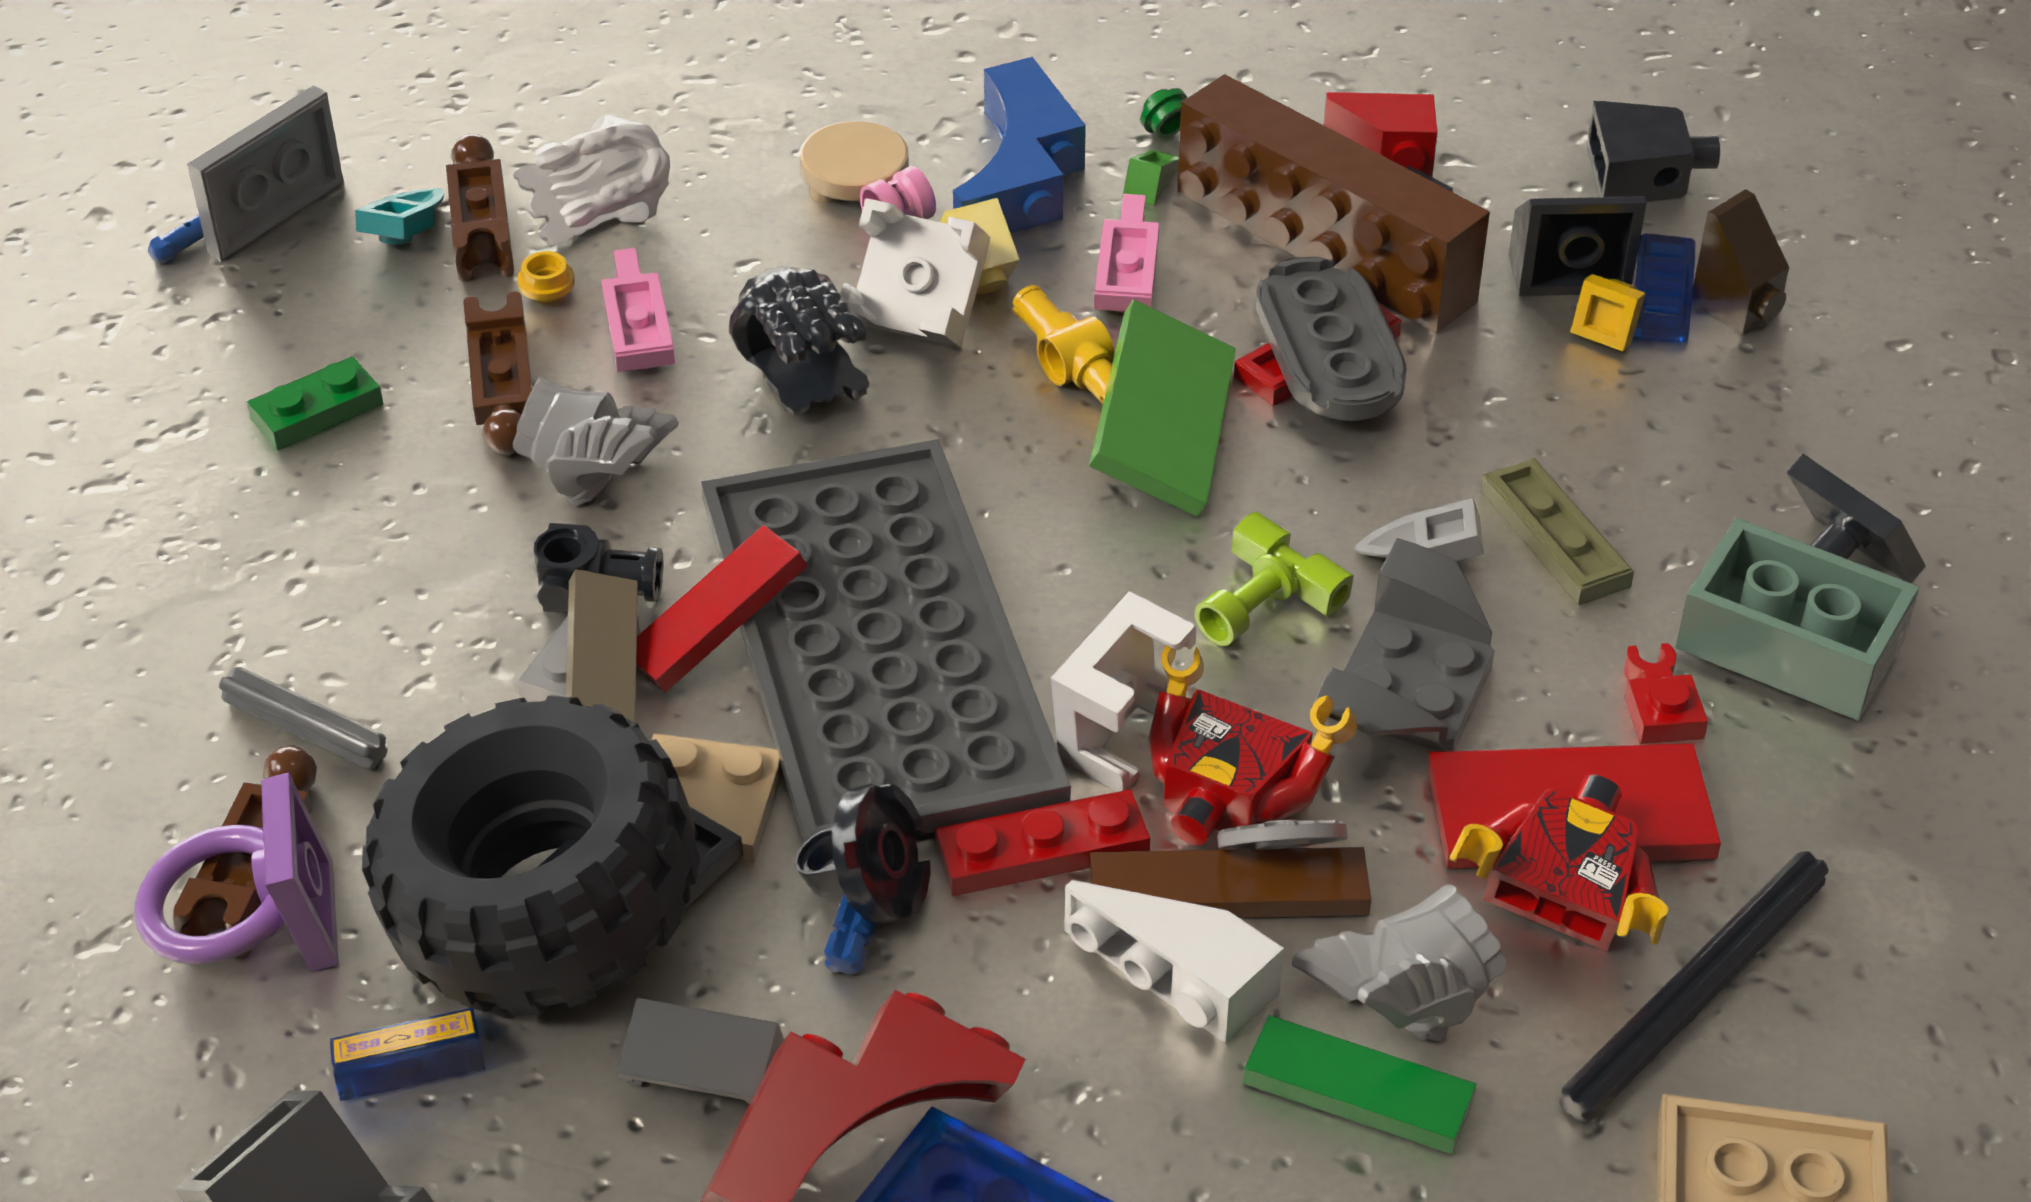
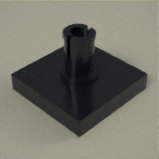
(1854, 521)

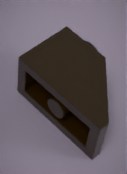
(1740, 265)

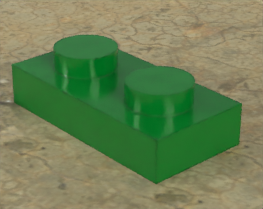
(314, 402)

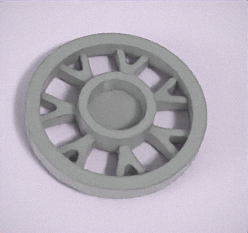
(1282, 834)

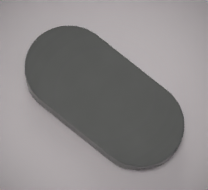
(1330, 339)

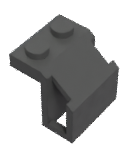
(294, 1155)

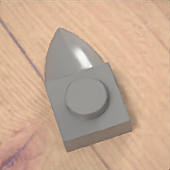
(1447, 529)

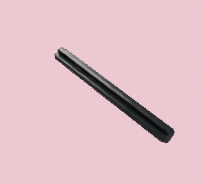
(1692, 987)

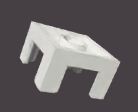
(917, 274)
(1108, 681)

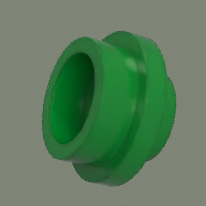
(1163, 112)

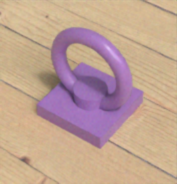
(289, 873)

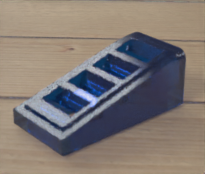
(1666, 276)

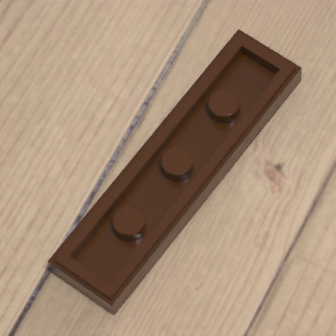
(1245, 880)

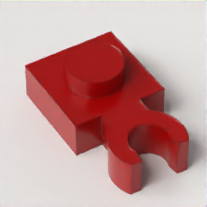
(1662, 704)

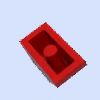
(1387, 123)

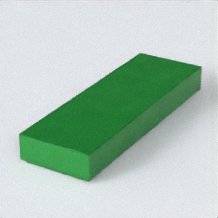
(1360, 1084)

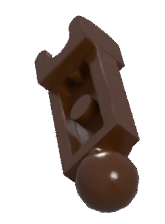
(478, 207)
(498, 369)
(225, 884)

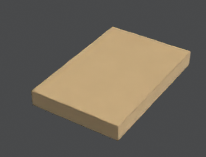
(1767, 1154)

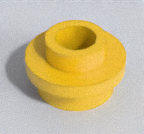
(545, 277)

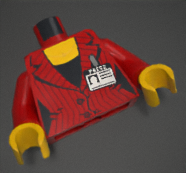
(1231, 762)
(1569, 865)

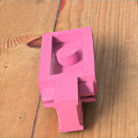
(1127, 258)
(636, 316)

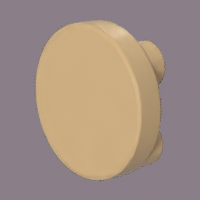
(848, 157)

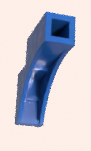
(1038, 146)

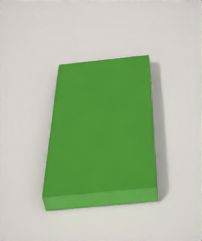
(1163, 408)

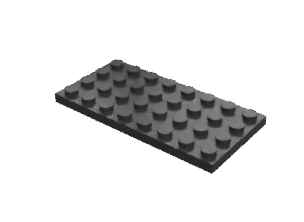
(888, 643)

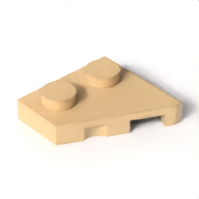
(728, 784)

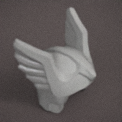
(585, 437)
(1416, 966)

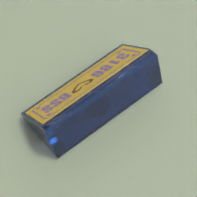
(406, 1054)

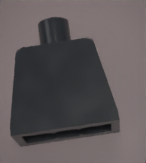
(1645, 151)

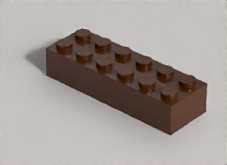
(1332, 201)

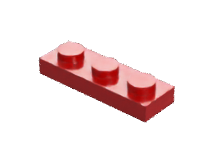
(1039, 841)

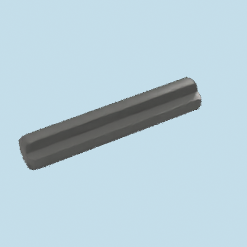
(303, 718)

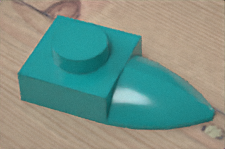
(399, 215)

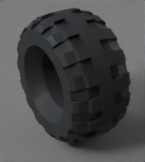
(512, 789)

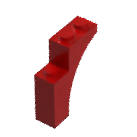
(818, 1097)

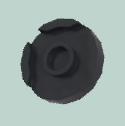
(871, 855)

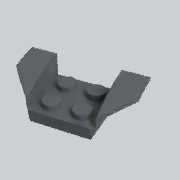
(1418, 655)

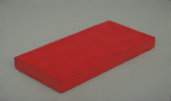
(1657, 783)

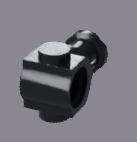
(577, 547)

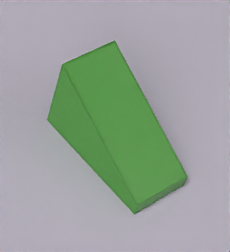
(1150, 174)

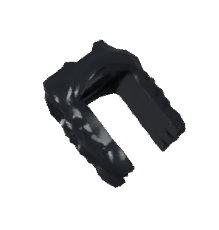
(790, 331)

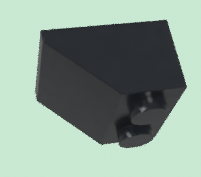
(1568, 239)

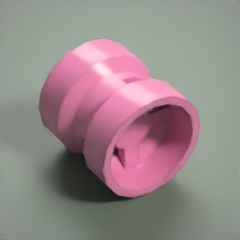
(907, 191)

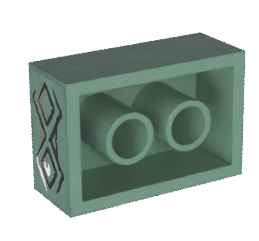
(1796, 618)

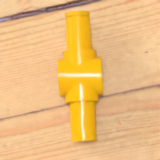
(1066, 346)

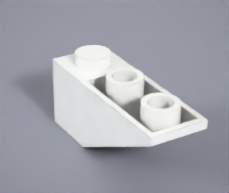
(1183, 952)

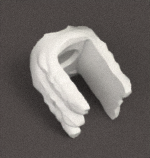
(595, 178)

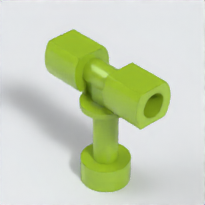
(1276, 574)

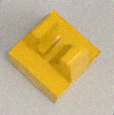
(1607, 312)

